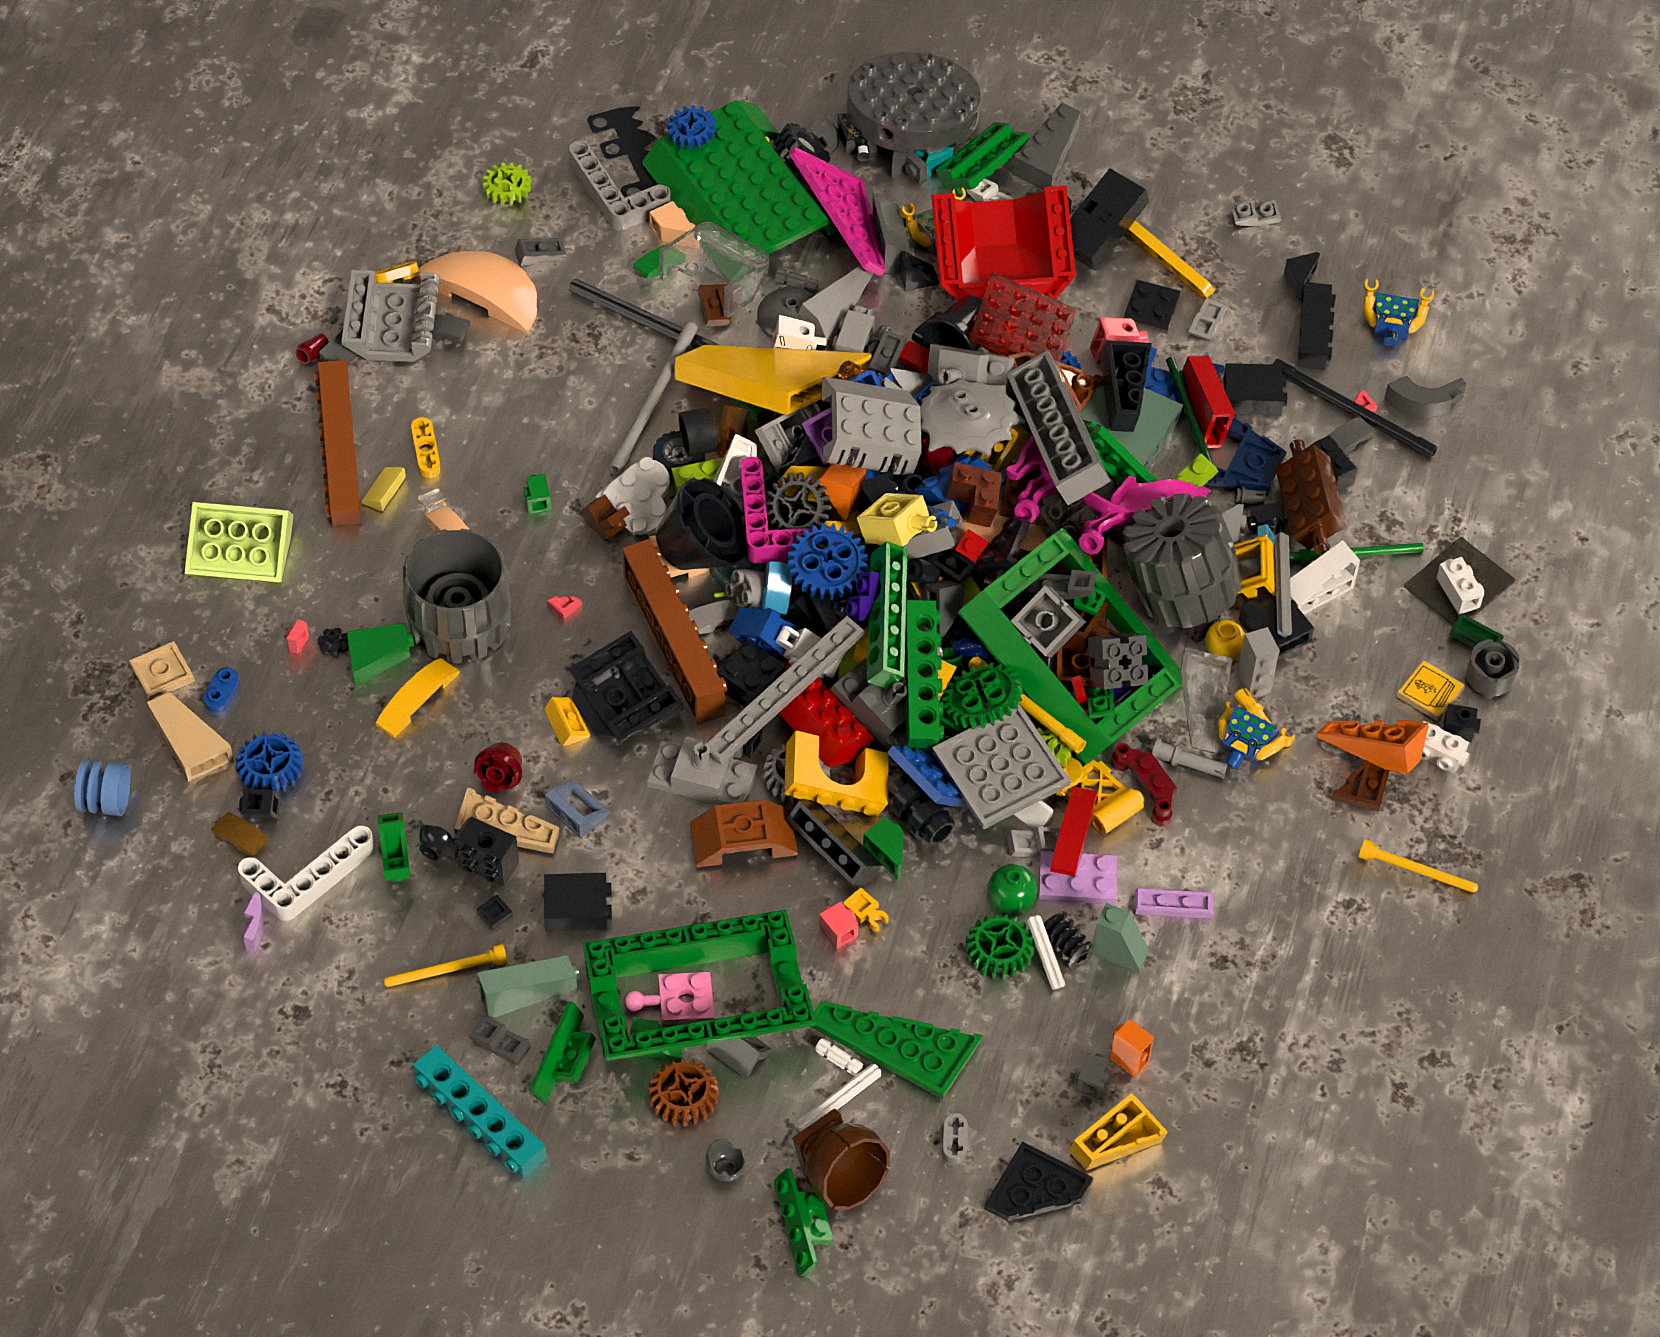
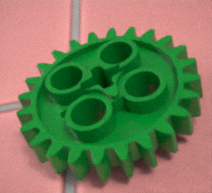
(1001, 690)

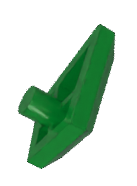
(1091, 603)

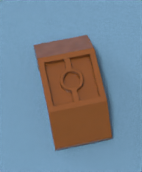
(742, 828)

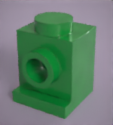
(537, 494)

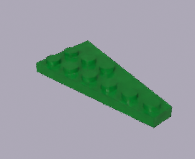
(904, 1046)

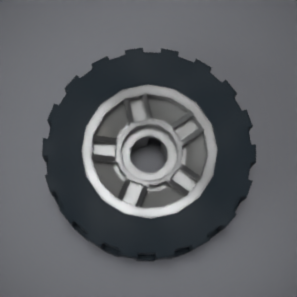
(670, 448)

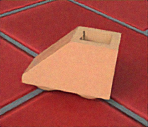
(669, 222)

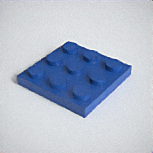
(928, 774)

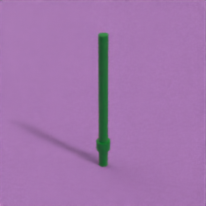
(1306, 555)

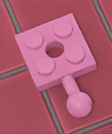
(672, 1008)

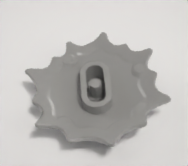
(968, 416)

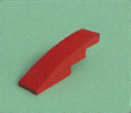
(1073, 831)

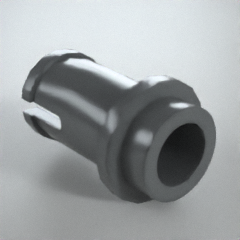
(1250, 496)

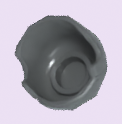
(725, 1161)

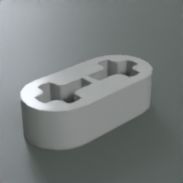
(960, 1139)

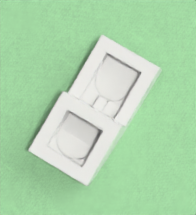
(987, 191)

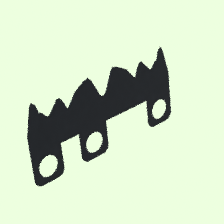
(630, 140)

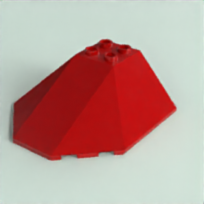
(1014, 238)

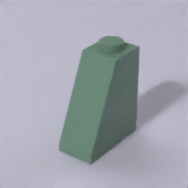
(1119, 939)

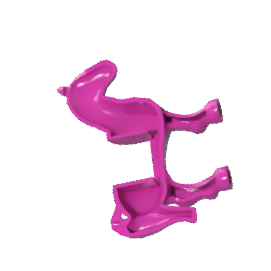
(1113, 514)

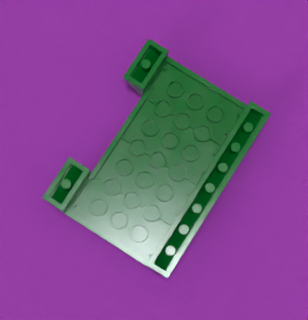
(739, 181)

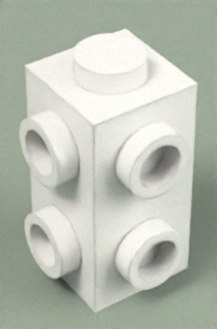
(1460, 585)
(1445, 749)

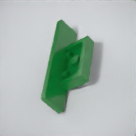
(565, 1054)
(804, 1221)

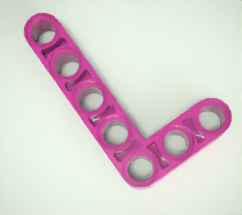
(761, 543)

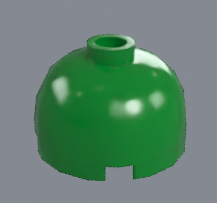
(1012, 890)

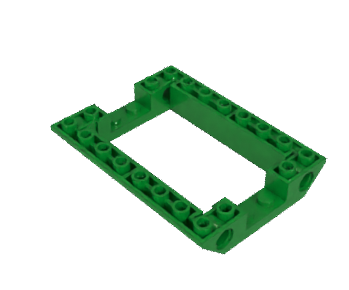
(1037, 680)
(688, 947)

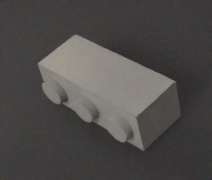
(1258, 662)

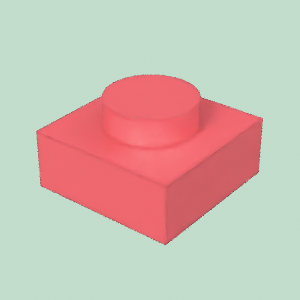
(297, 636)

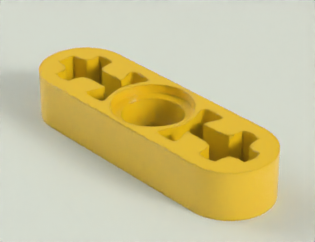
(421, 455)

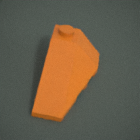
(1386, 745)

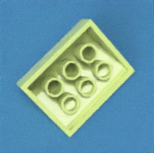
(238, 542)

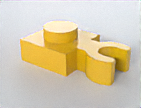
(866, 909)

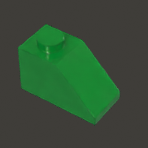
(886, 845)

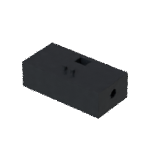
(1105, 217)

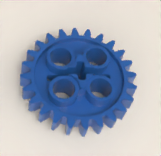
(836, 543)

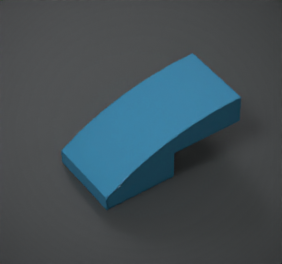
(778, 587)

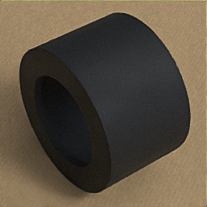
(697, 431)

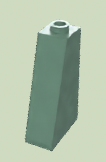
(525, 984)

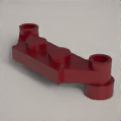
(1151, 777)

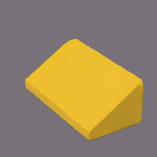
(566, 720)

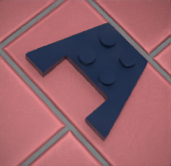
(1253, 461)

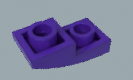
(860, 605)

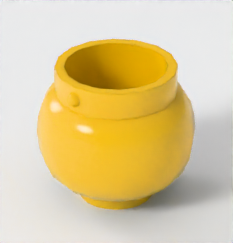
(1225, 639)

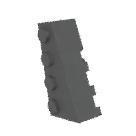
(1047, 149)

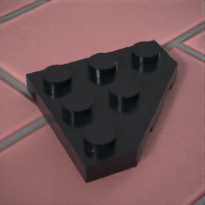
(1036, 1185)

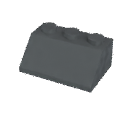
(890, 232)

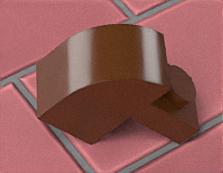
(604, 517)

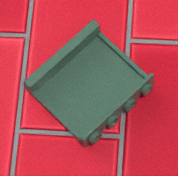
(1154, 426)

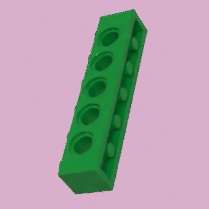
(887, 616)
(919, 733)

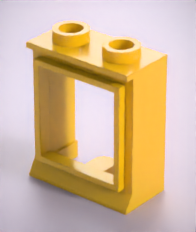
(1262, 547)

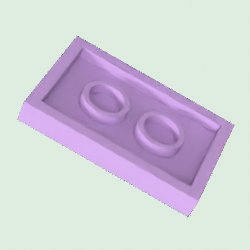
(1092, 883)

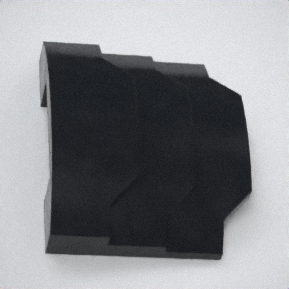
(622, 690)

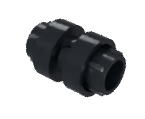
(923, 816)

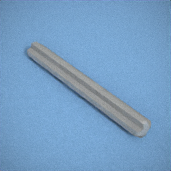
(1283, 588)

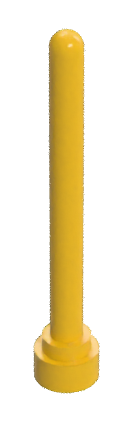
(1370, 851)
(495, 956)

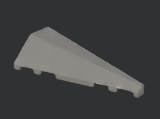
(834, 302)

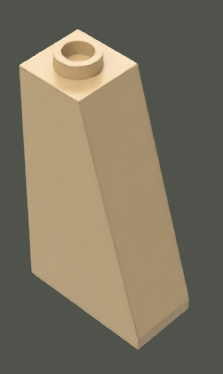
(188, 737)

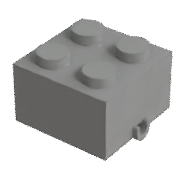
(1048, 621)

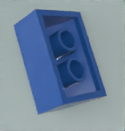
(935, 487)

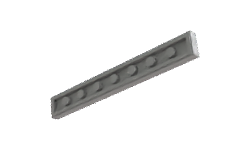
(784, 689)

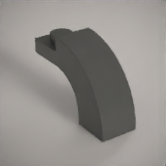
(1423, 401)

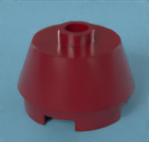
(499, 767)

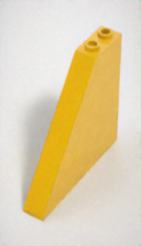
(764, 376)

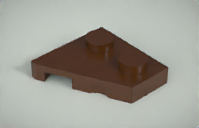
(712, 304)
(1364, 787)

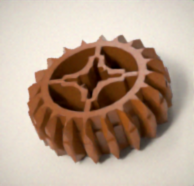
(693, 1081)

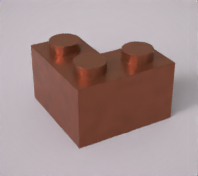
(977, 488)

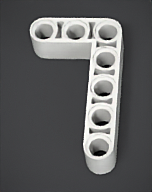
(308, 877)

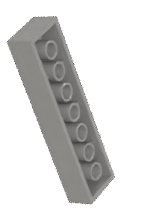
(1058, 428)

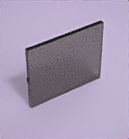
(1485, 571)

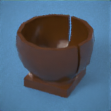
(840, 1161)

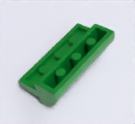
(981, 157)
(1116, 458)

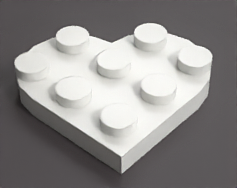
(642, 493)

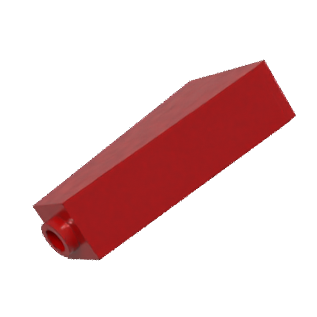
(1208, 399)

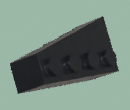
(1124, 378)

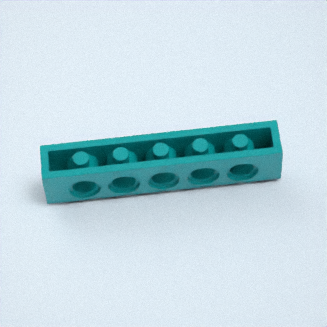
(439, 1064)

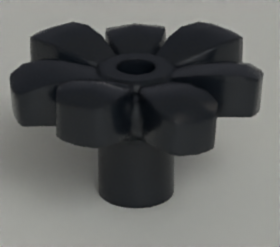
(333, 640)

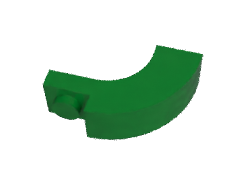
(394, 847)

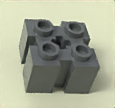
(1118, 660)

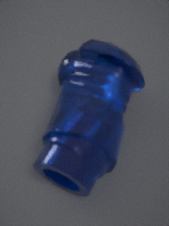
(970, 648)

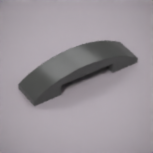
(1071, 586)

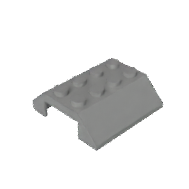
(389, 318)
(874, 425)

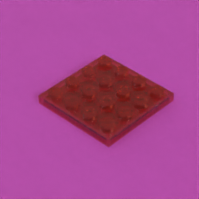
(1021, 320)

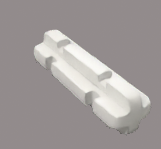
(839, 1057)

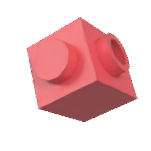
(838, 924)

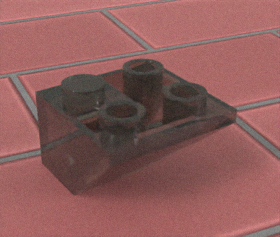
(1071, 517)

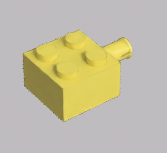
(895, 519)

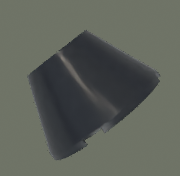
(702, 528)

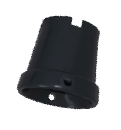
(953, 325)

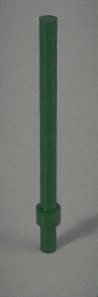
(1177, 379)

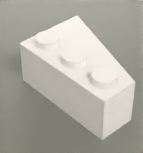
(1325, 578)

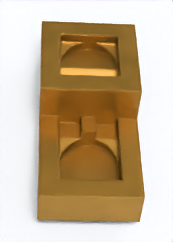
(240, 833)

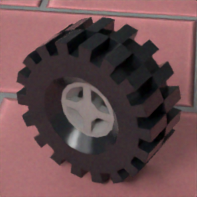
(795, 136)

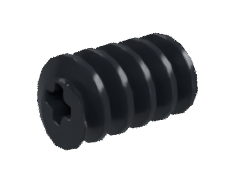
(1067, 941)

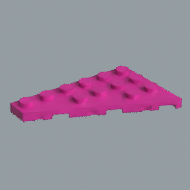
(846, 205)

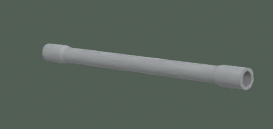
(623, 453)

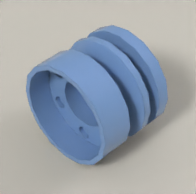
(102, 787)

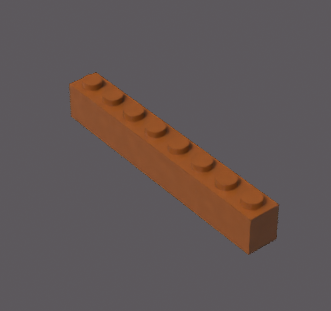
(339, 443)

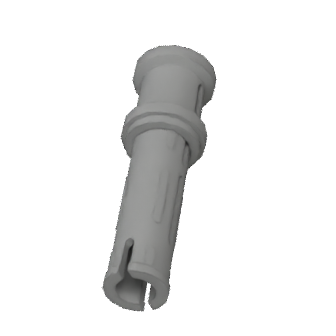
(1177, 755)

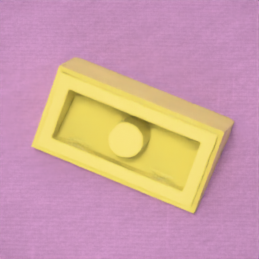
(384, 488)

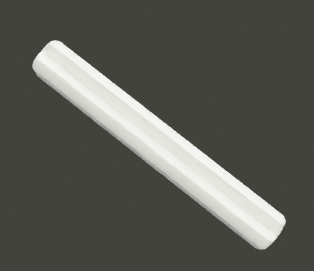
(840, 1096)

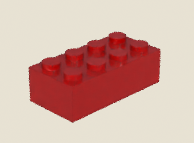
(823, 715)

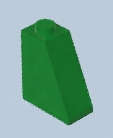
(378, 649)

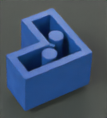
(761, 629)

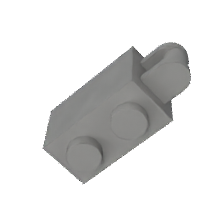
(855, 331)

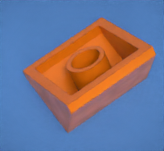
(843, 487)

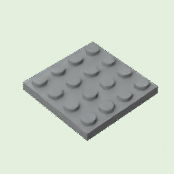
(1001, 767)

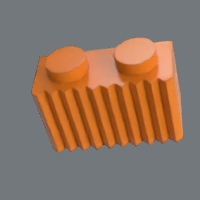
(1131, 1047)

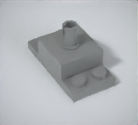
(951, 363)
(780, 433)
(697, 775)

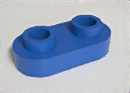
(223, 688)

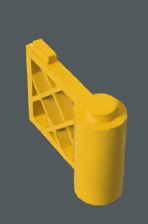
(1114, 807)

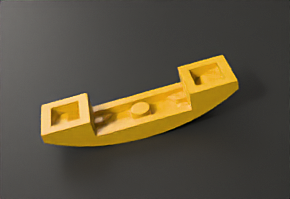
(414, 694)

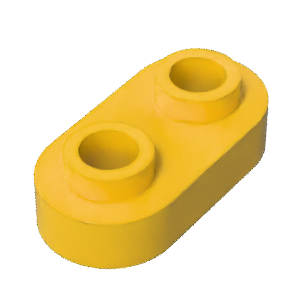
(404, 270)

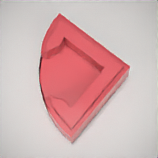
(1364, 400)
(564, 605)

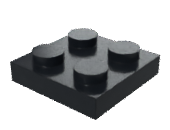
(1152, 304)

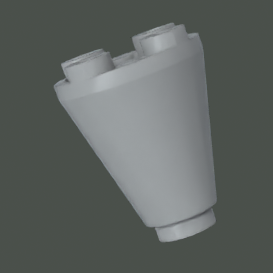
(747, 588)

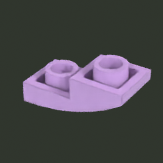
(255, 921)

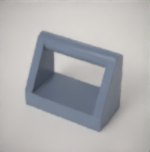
(568, 814)

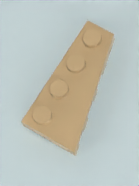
(529, 830)

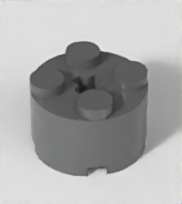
(1492, 668)

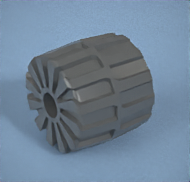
(1182, 561)
(457, 595)

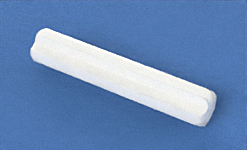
(1046, 952)

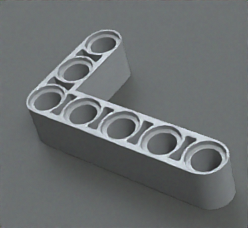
(619, 211)

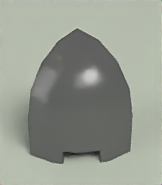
(827, 134)

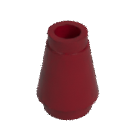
(309, 350)

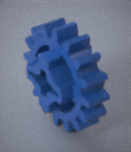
(691, 127)

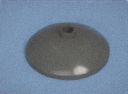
(781, 302)

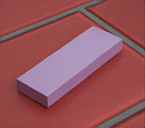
(1174, 903)

